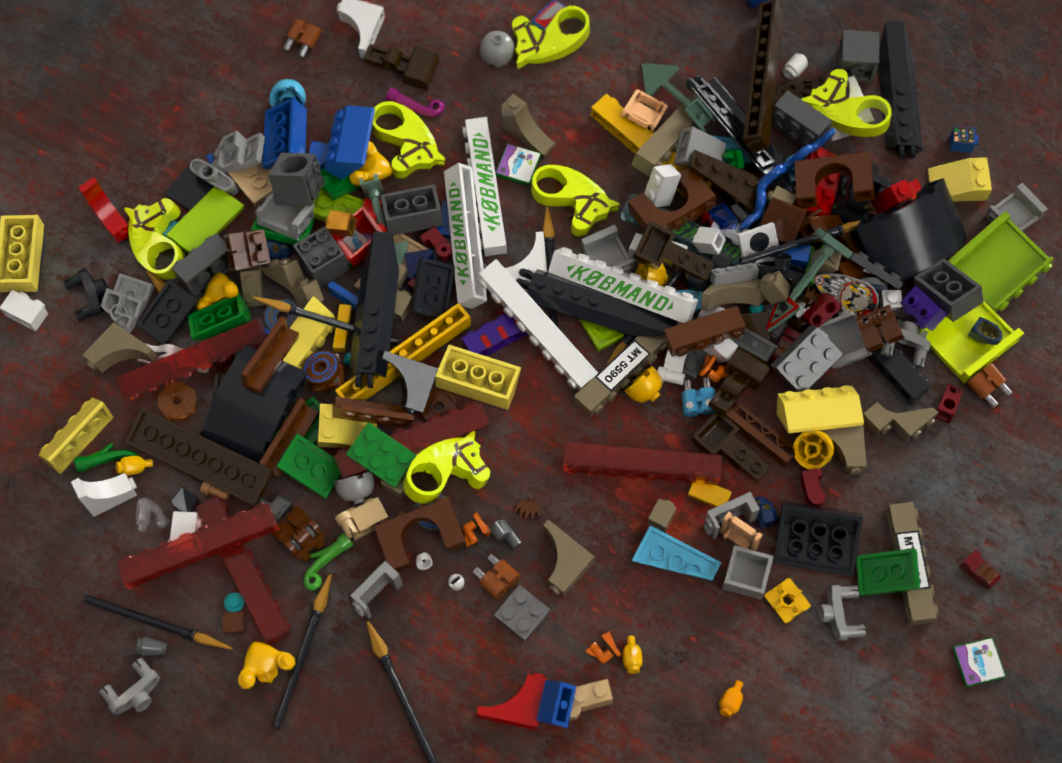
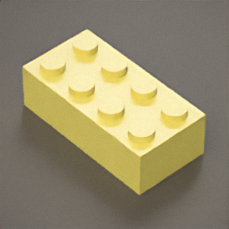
(20, 252)

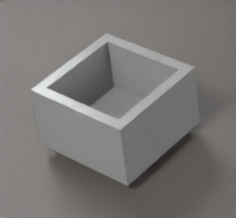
(747, 572)

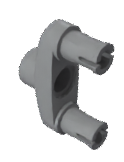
(217, 177)
(913, 340)
(834, 612)
(135, 696)

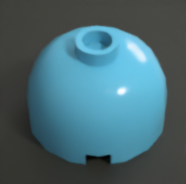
(285, 90)

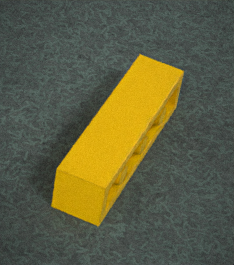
(341, 335)

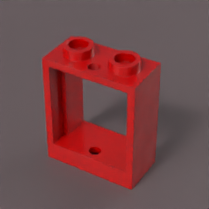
(361, 216)

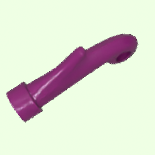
(395, 96)

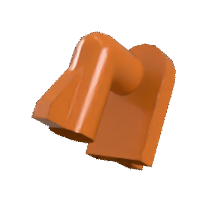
(716, 375)
(470, 536)
(597, 652)

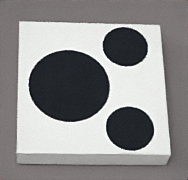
(758, 240)

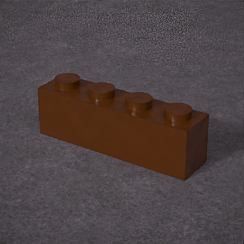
(704, 331)

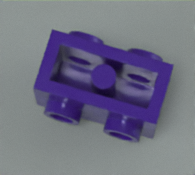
(923, 309)

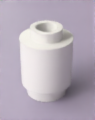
(795, 66)

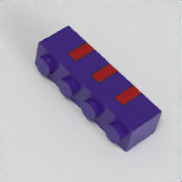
(493, 336)

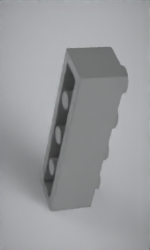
(734, 274)

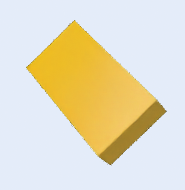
(709, 494)

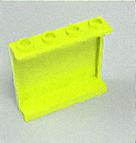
(966, 355)

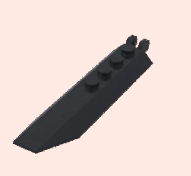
(899, 90)
(732, 119)
(591, 305)
(375, 309)

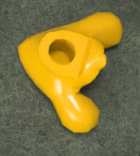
(374, 164)
(217, 289)
(262, 663)

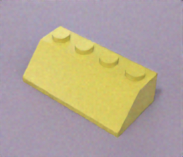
(311, 334)
(477, 377)
(819, 409)
(76, 435)

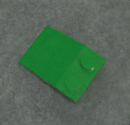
(218, 318)

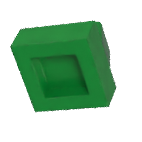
(734, 157)

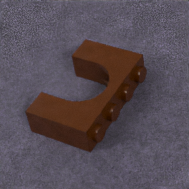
(812, 171)
(699, 200)
(847, 266)
(392, 531)

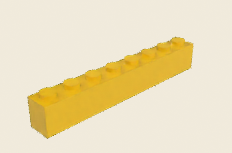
(633, 136)
(414, 348)

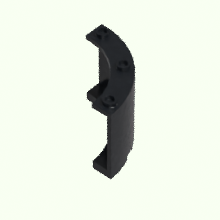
(915, 233)
(246, 419)

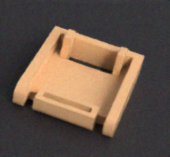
(642, 114)
(739, 532)

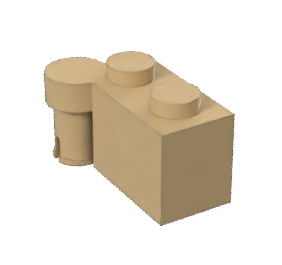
(362, 519)
(590, 697)

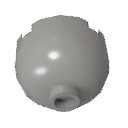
(496, 48)
(355, 487)

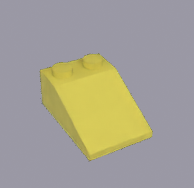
(964, 178)
(337, 431)

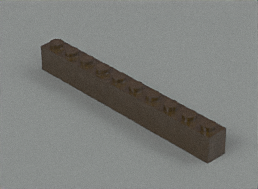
(763, 76)

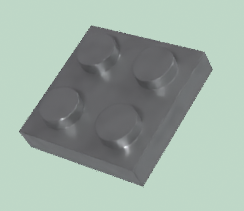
(522, 613)

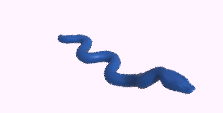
(775, 172)

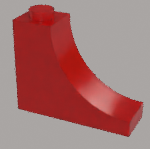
(895, 195)
(104, 210)
(521, 709)

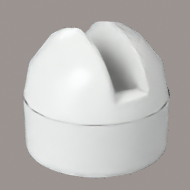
(424, 565)
(457, 585)

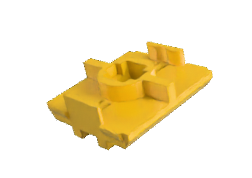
(785, 611)

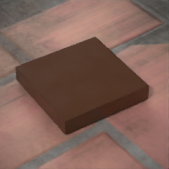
(786, 218)

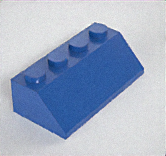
(284, 131)
(349, 140)

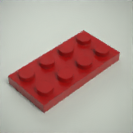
(826, 188)

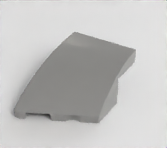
(238, 153)
(127, 301)

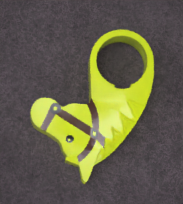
(548, 44)
(844, 111)
(417, 142)
(579, 192)
(147, 237)
(447, 457)

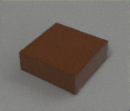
(233, 622)

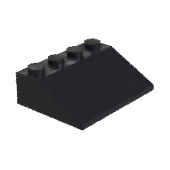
(817, 538)

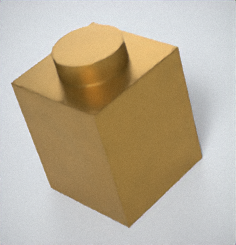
(341, 223)

